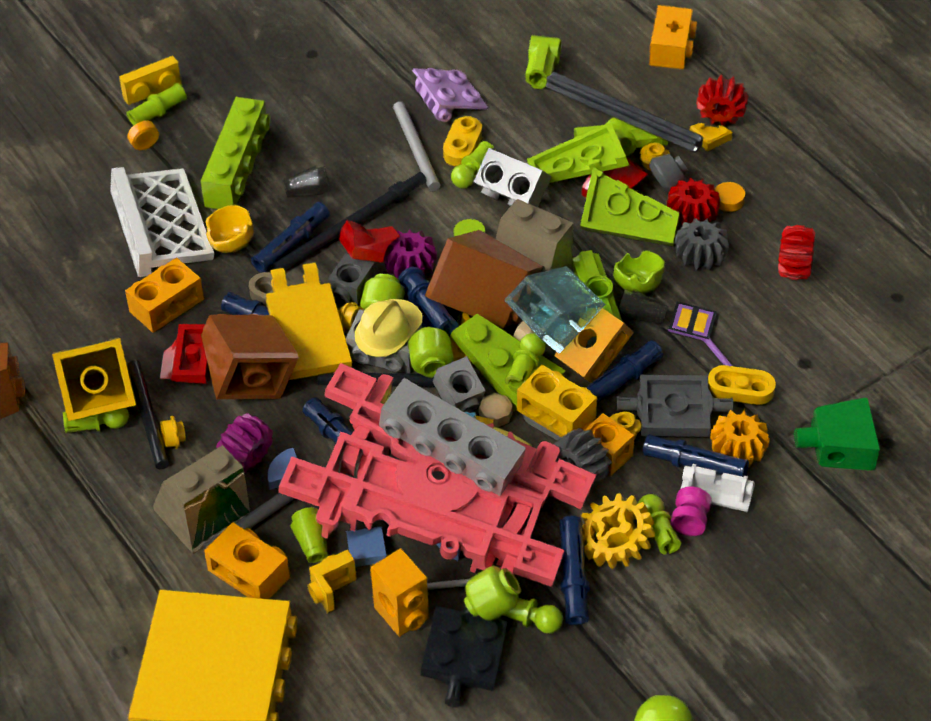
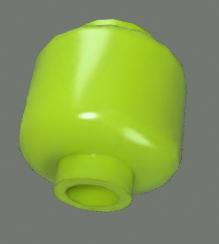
(381, 288)
(429, 350)
(492, 593)

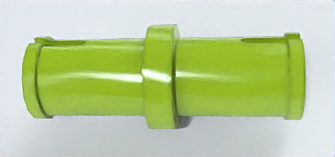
(157, 104)

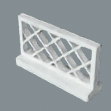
(136, 228)

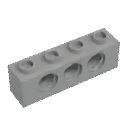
(444, 420)

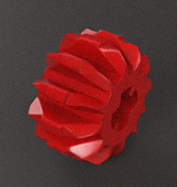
(722, 100)
(694, 200)
(796, 252)

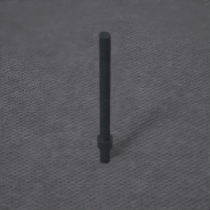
(396, 193)

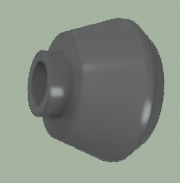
(668, 170)

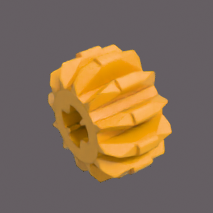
(740, 436)

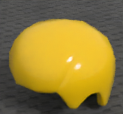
(229, 229)

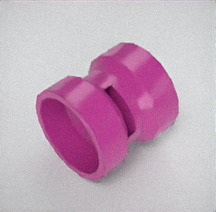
(691, 511)

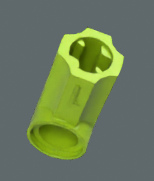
(542, 57)

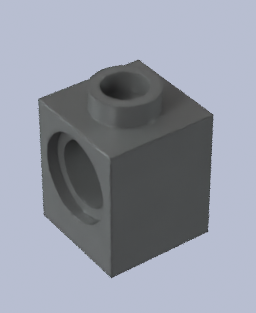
(349, 279)

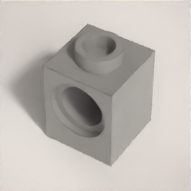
(459, 373)

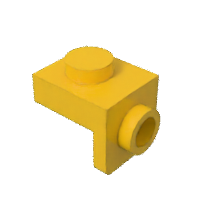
(329, 576)

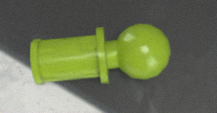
(465, 173)
(525, 360)
(112, 419)
(663, 529)
(546, 618)

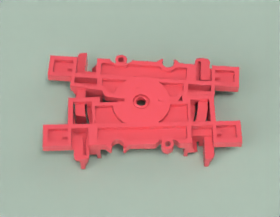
(427, 508)

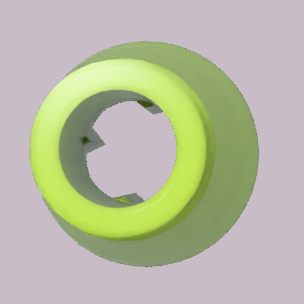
(309, 533)

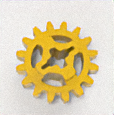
(616, 530)

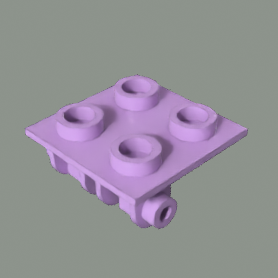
(445, 91)

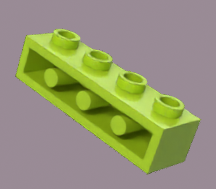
(235, 153)

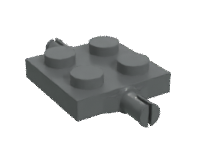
(674, 405)

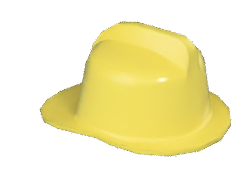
(387, 327)

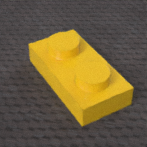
(150, 80)

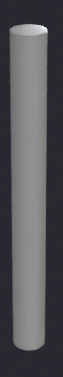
(416, 146)

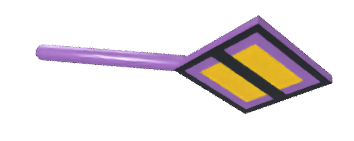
(697, 324)

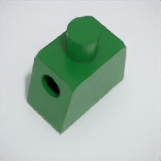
(842, 435)

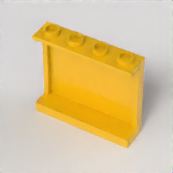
(214, 659)

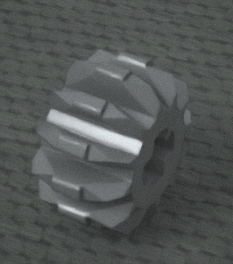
(701, 243)
(584, 451)

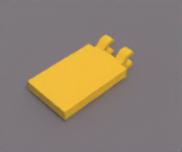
(309, 321)

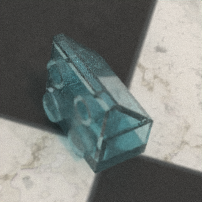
(555, 305)

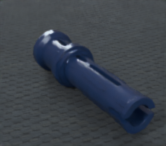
(415, 286)

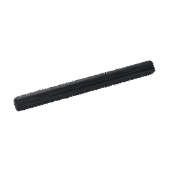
(624, 112)

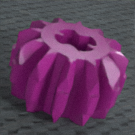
(410, 251)
(247, 440)

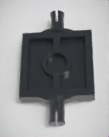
(463, 651)

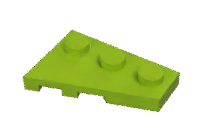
(578, 156)
(625, 213)
(492, 353)

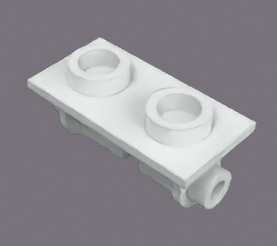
(724, 489)

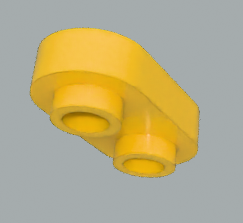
(462, 139)
(741, 384)

